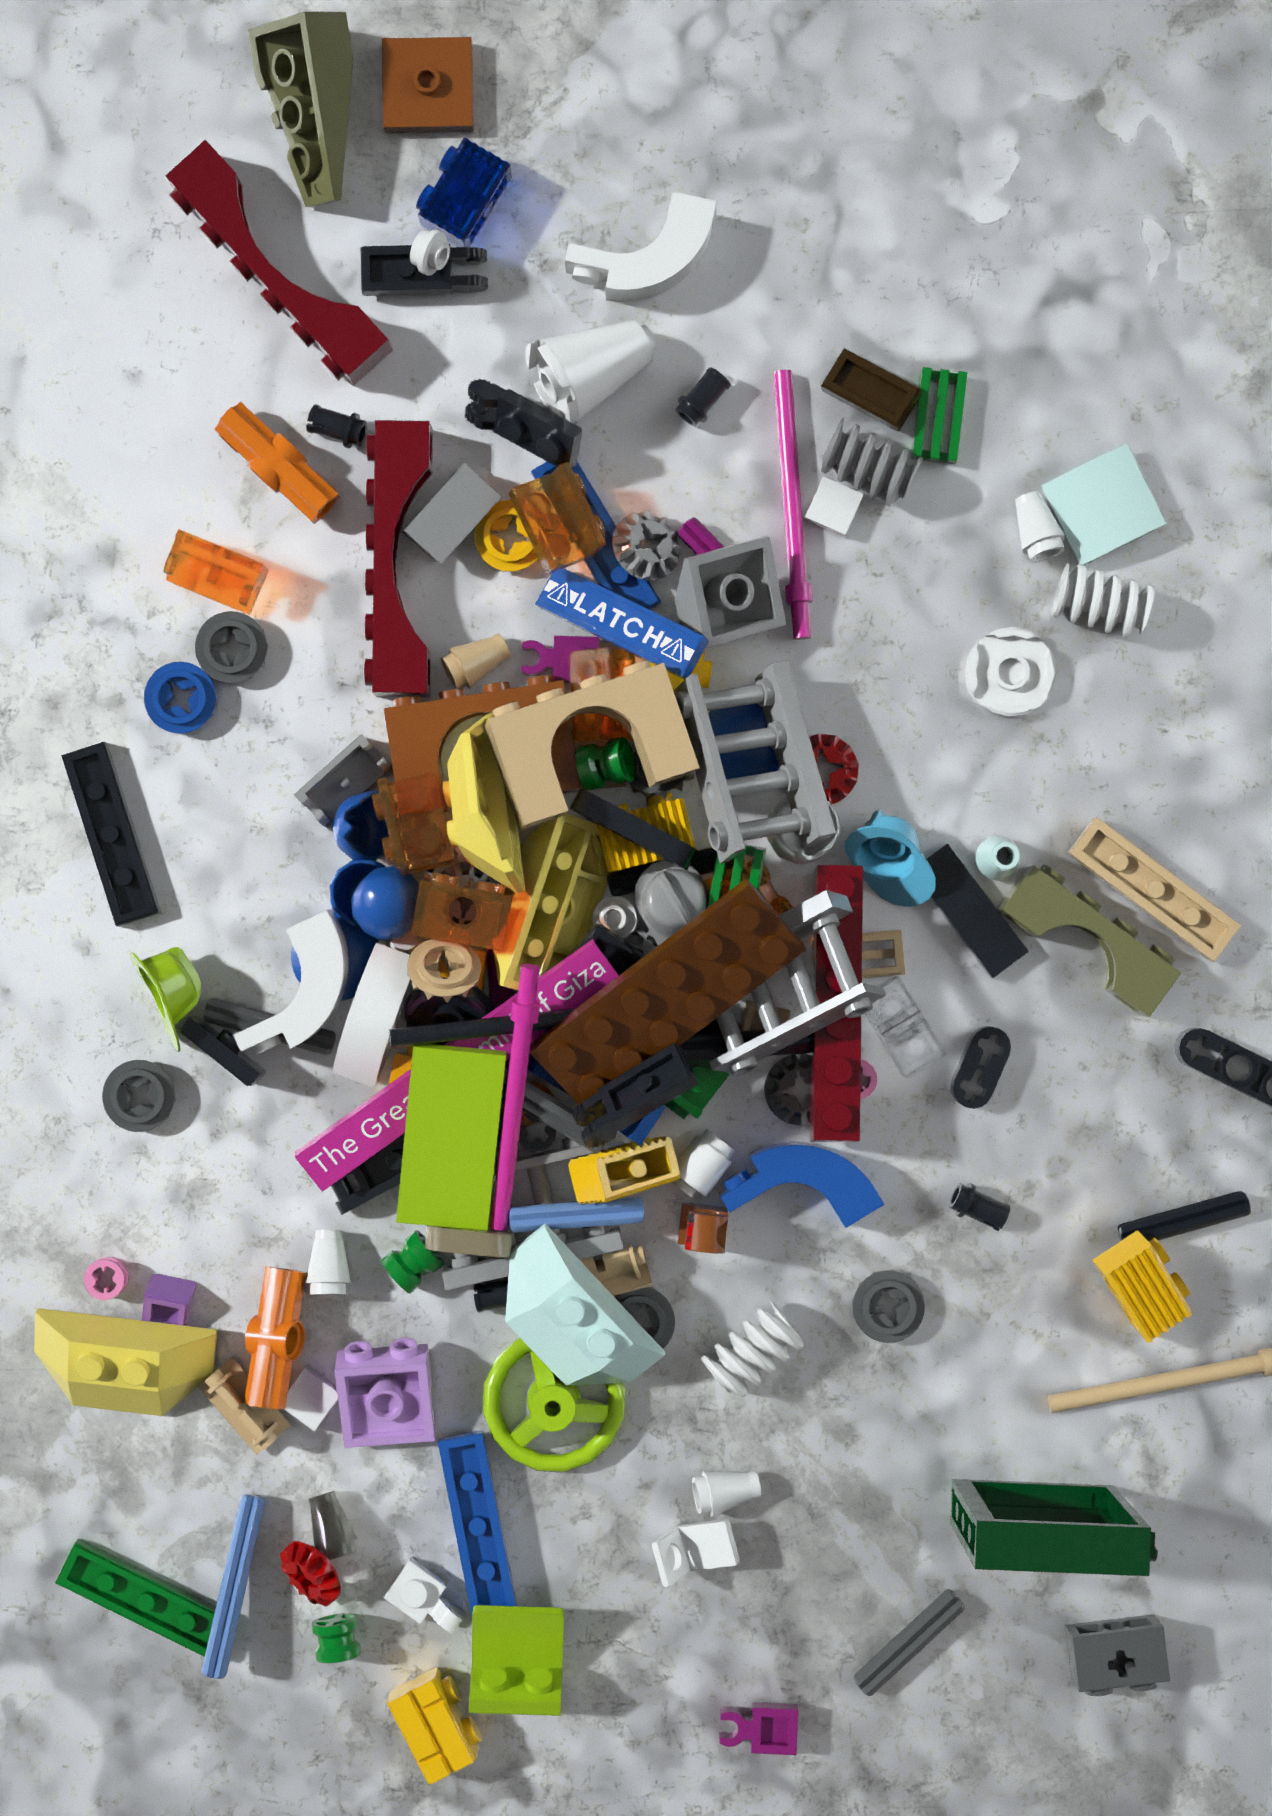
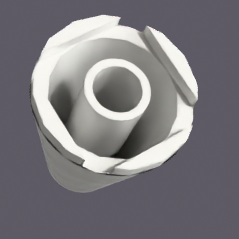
(588, 365)

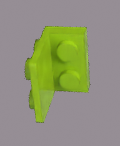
(516, 1660)

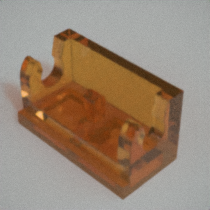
(215, 572)

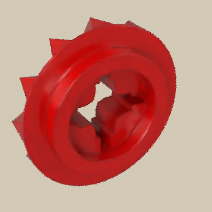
(838, 753)
(311, 1573)

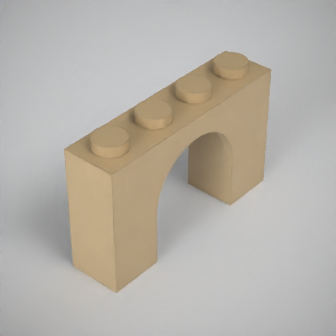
(637, 701)

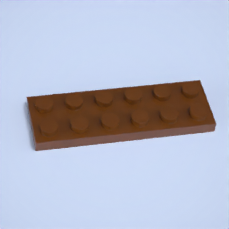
(669, 992)

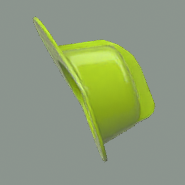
(172, 984)

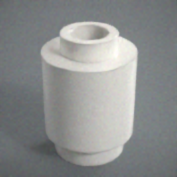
(703, 1164)

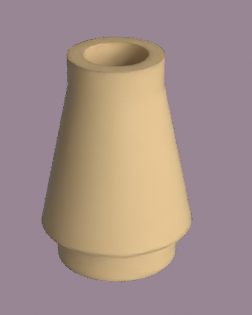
(474, 660)

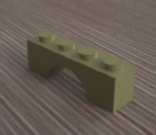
(1134, 972)

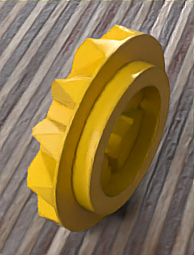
(493, 548)

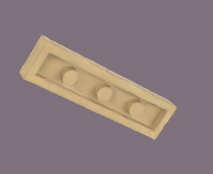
(1154, 889)

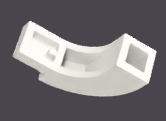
(656, 266)
(324, 977)
(375, 1010)

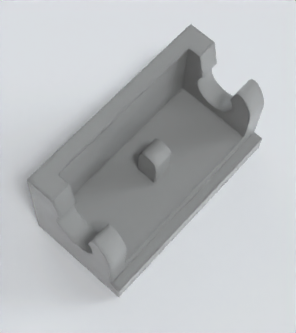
(451, 514)
(348, 774)

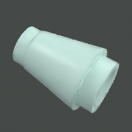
(987, 858)

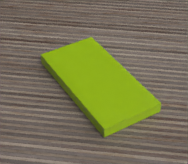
(450, 1136)

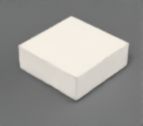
(833, 506)
(310, 1398)

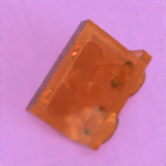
(558, 519)

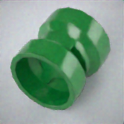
(606, 763)
(412, 1262)

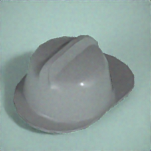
(670, 898)

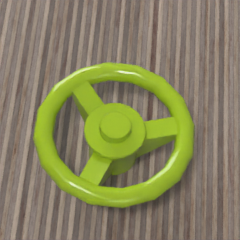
(551, 1409)

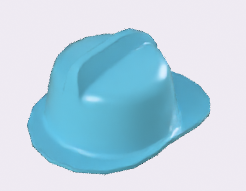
(891, 860)

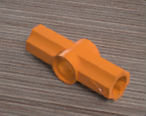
(277, 462)
(275, 1338)

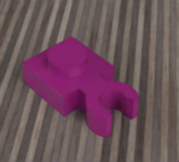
(557, 657)
(769, 1728)

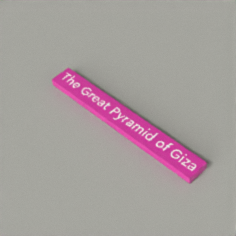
(384, 1114)

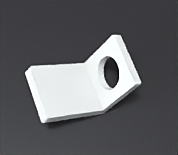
(695, 1548)

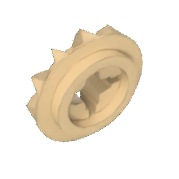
(460, 961)

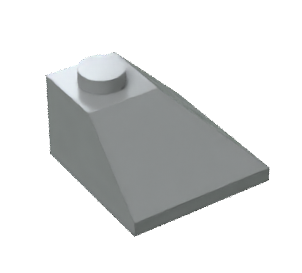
(730, 592)

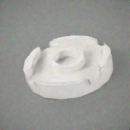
(1010, 672)

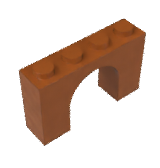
(421, 728)

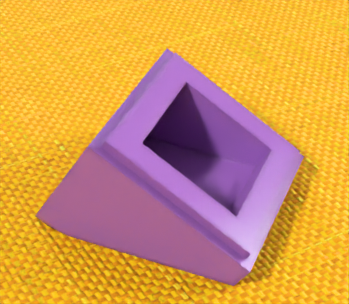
(168, 1300)

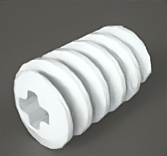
(1103, 600)
(753, 1351)

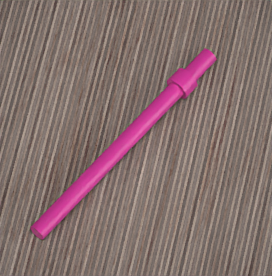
(798, 591)
(523, 1014)

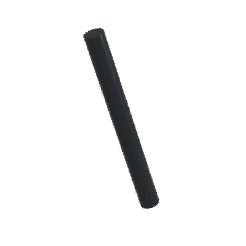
(468, 1029)

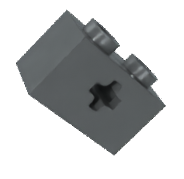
(1095, 1645)

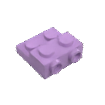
(385, 1393)

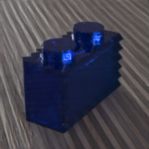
(464, 193)

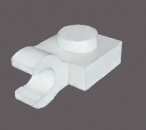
(419, 1593)

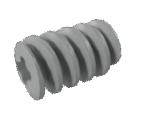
(869, 463)

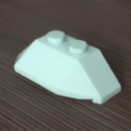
(572, 1316)

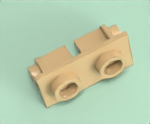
(621, 1270)
(227, 1393)

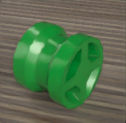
(336, 1638)

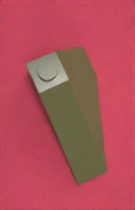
(308, 75)

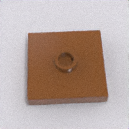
(427, 84)

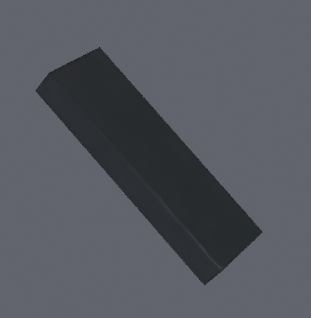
(973, 914)

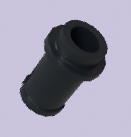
(702, 397)
(337, 426)
(979, 1206)
(490, 1295)

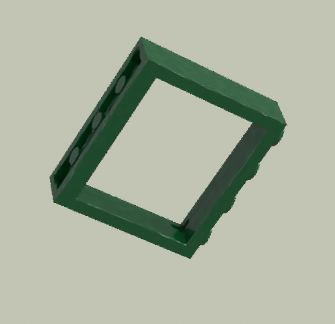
(1050, 1528)

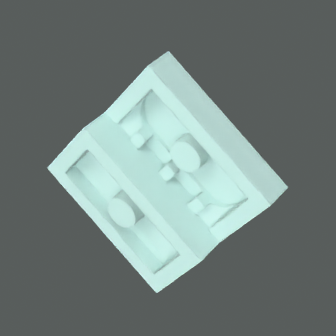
(1104, 504)

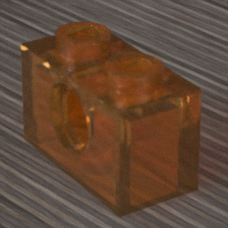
(434, 919)

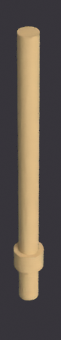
(1162, 1382)

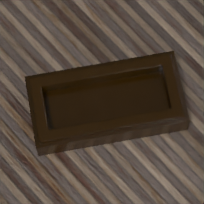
(871, 390)

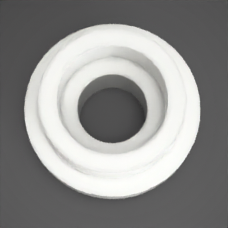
(430, 251)
(627, 910)

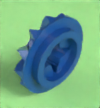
(160, 692)

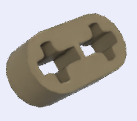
(468, 1241)

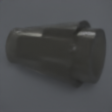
(331, 1527)

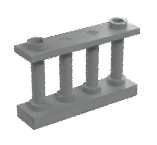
(794, 753)
(815, 916)
(597, 1240)

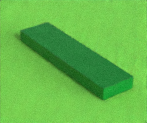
(138, 1596)

